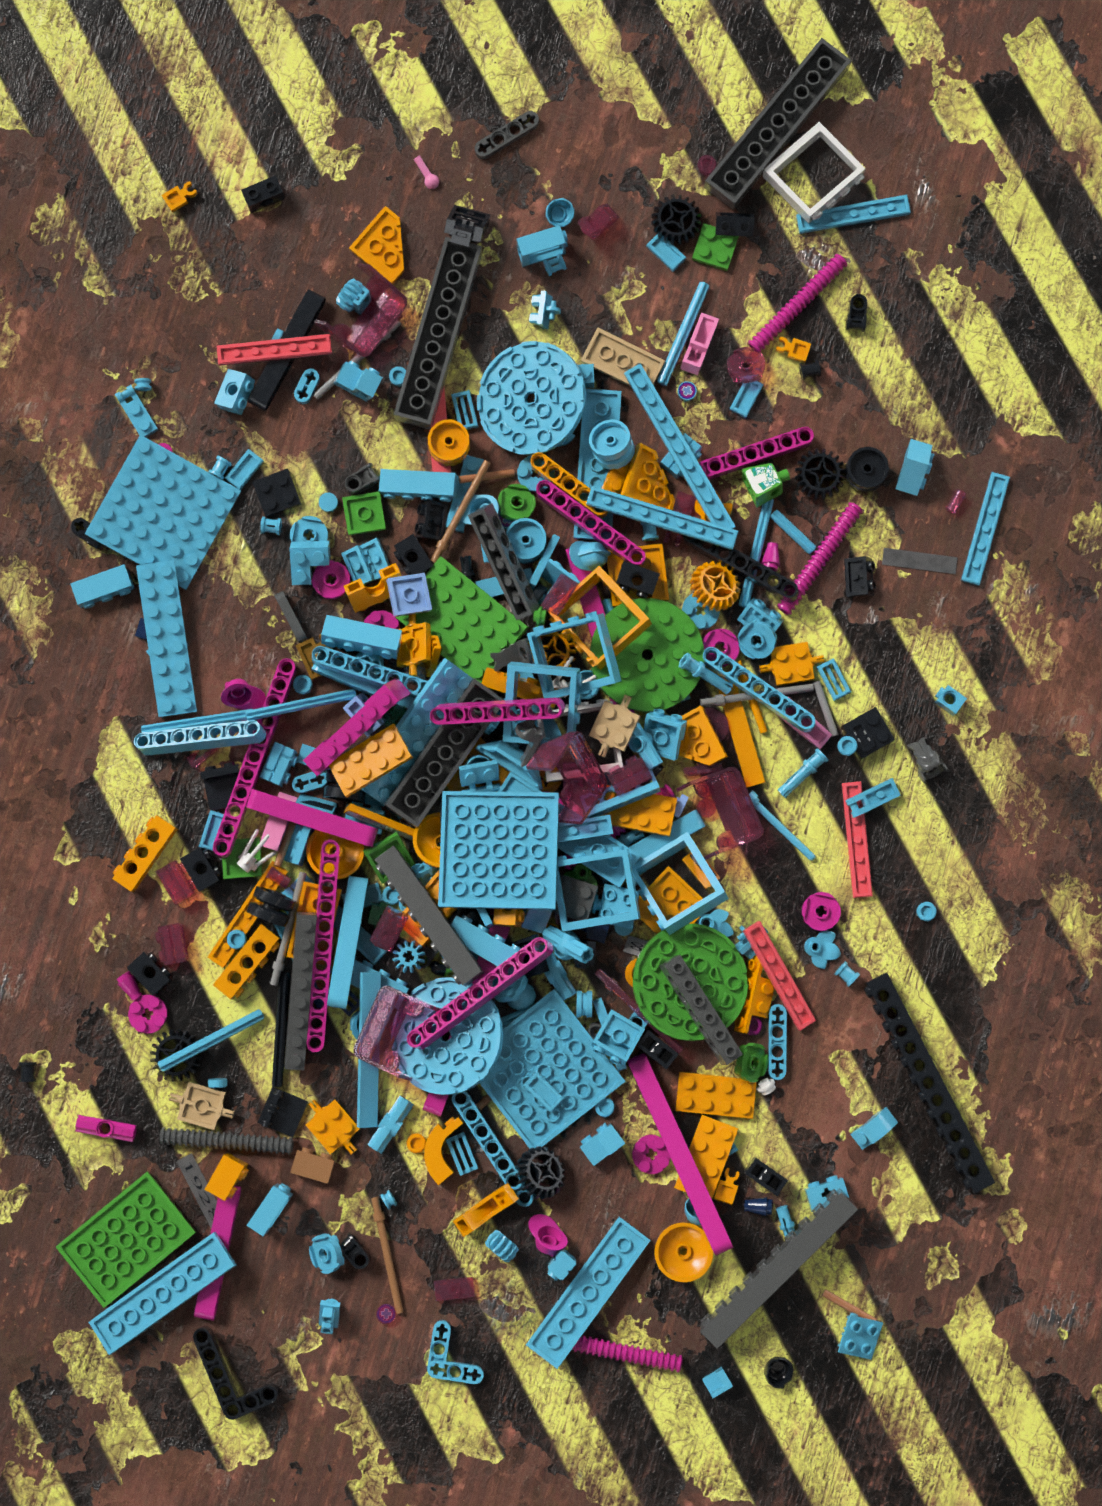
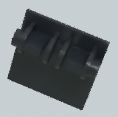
(282, 1112)

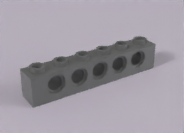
(504, 561)
(700, 1010)

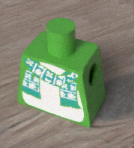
(764, 482)

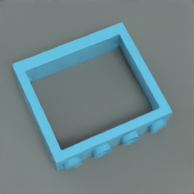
(540, 658)
(511, 694)
(598, 855)
(695, 910)

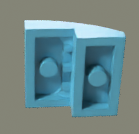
(365, 561)

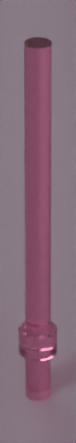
(612, 985)

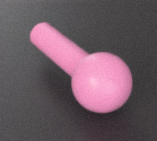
(431, 180)

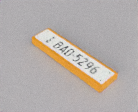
(379, 821)

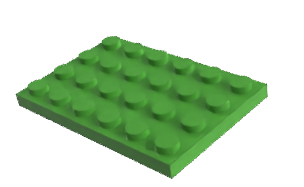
(466, 620)
(126, 1239)

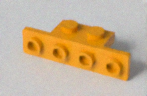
(526, 689)
(758, 996)

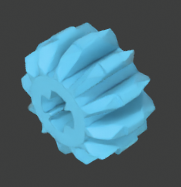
(348, 294)
(414, 953)
(501, 1246)

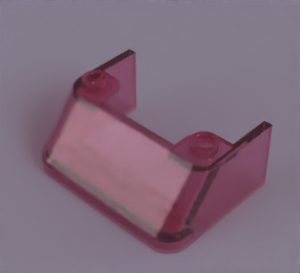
(375, 320)
(579, 770)
(733, 807)
(382, 1028)

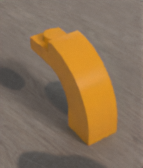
(433, 1156)
(485, 1209)

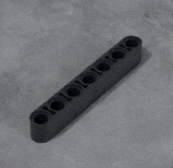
(277, 369)
(747, 569)

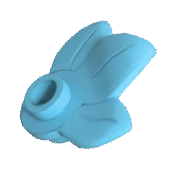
(717, 921)
(825, 948)

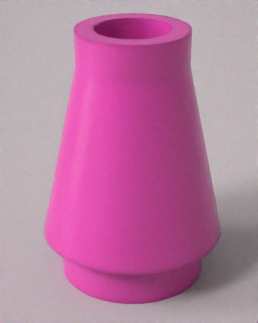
(771, 556)
(129, 985)

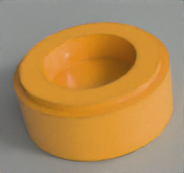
(416, 1143)

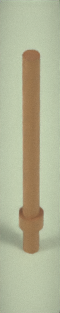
(442, 544)
(379, 1218)

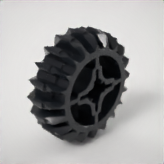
(688, 212)
(823, 458)
(160, 1048)
(533, 1173)

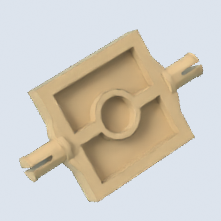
(614, 726)
(201, 1105)

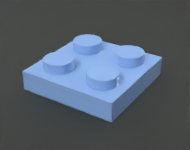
(409, 594)

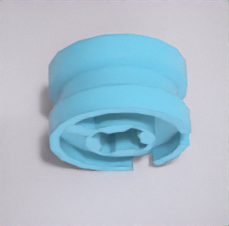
(584, 1004)

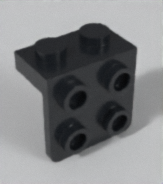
(220, 784)

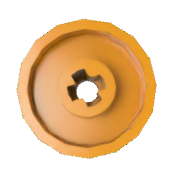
(448, 453)

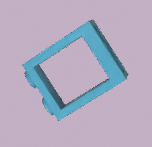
(542, 245)
(270, 1208)

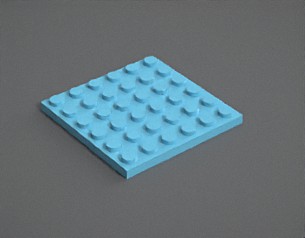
(162, 510)
(498, 850)
(557, 1047)

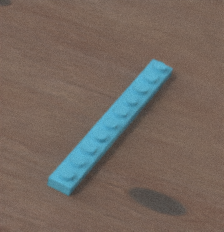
(678, 447)

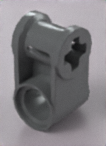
(363, 479)

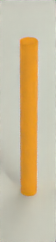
(754, 706)

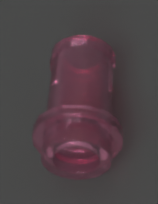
(956, 501)
(278, 877)

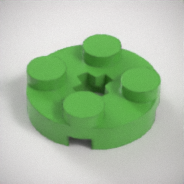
(518, 492)
(745, 1069)

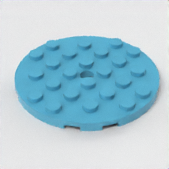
(557, 404)
(463, 1059)

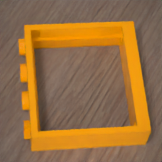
(582, 588)

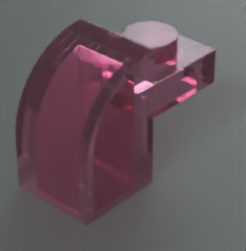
(598, 221)

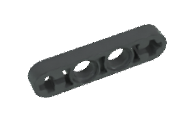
(505, 133)

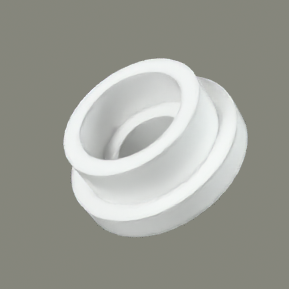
(766, 1086)

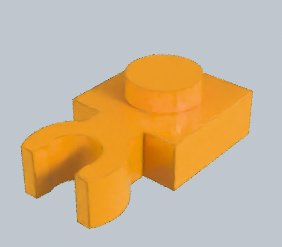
(176, 198)
(797, 349)
(726, 1189)

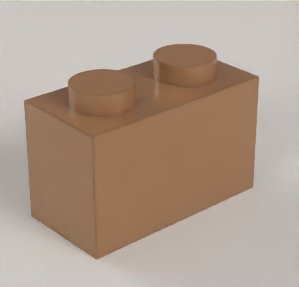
(313, 1165)

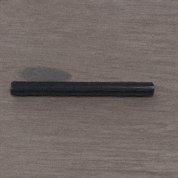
(280, 1030)

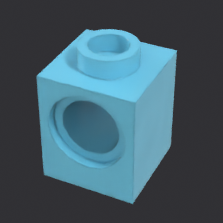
(958, 698)

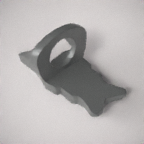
(515, 652)
(531, 734)
(927, 760)

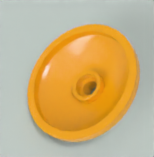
(426, 840)
(350, 854)
(687, 1266)

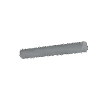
(825, 708)

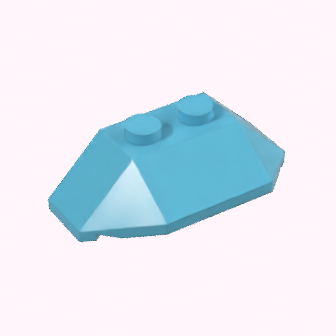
(509, 757)

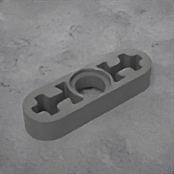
(291, 617)

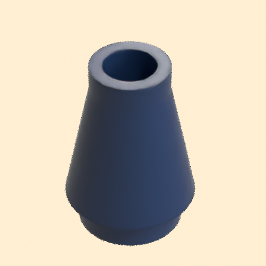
(759, 1206)

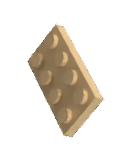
(615, 356)

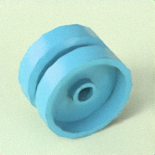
(612, 444)
(534, 533)

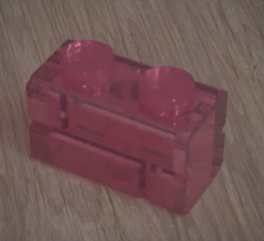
(628, 775)
(177, 882)
(389, 928)
(172, 944)

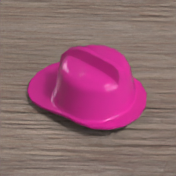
(242, 695)
(547, 1234)

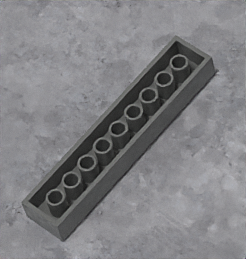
(777, 123)
(438, 334)
(777, 1268)

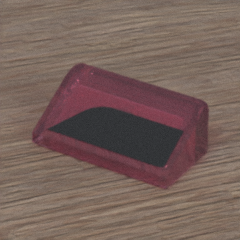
(200, 756)

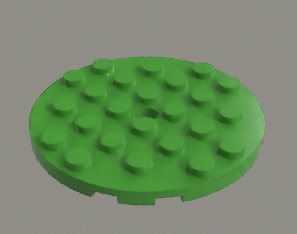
(656, 681)
(713, 964)

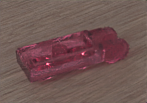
(683, 504)

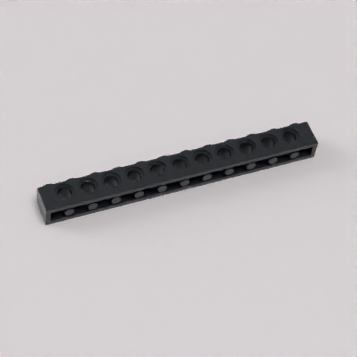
(983, 1177)

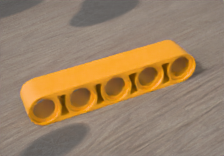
(565, 476)

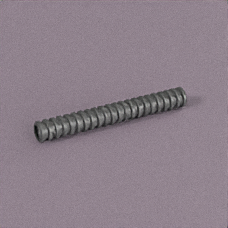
(226, 1140)

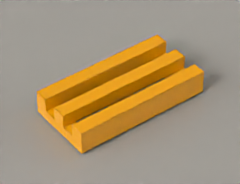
(430, 666)

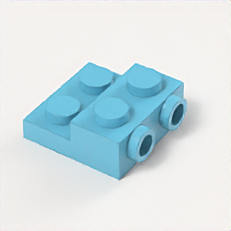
(666, 732)
(617, 1038)

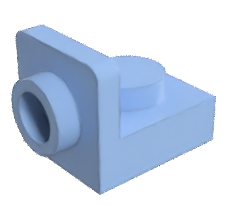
(681, 802)

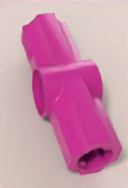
(93, 1126)

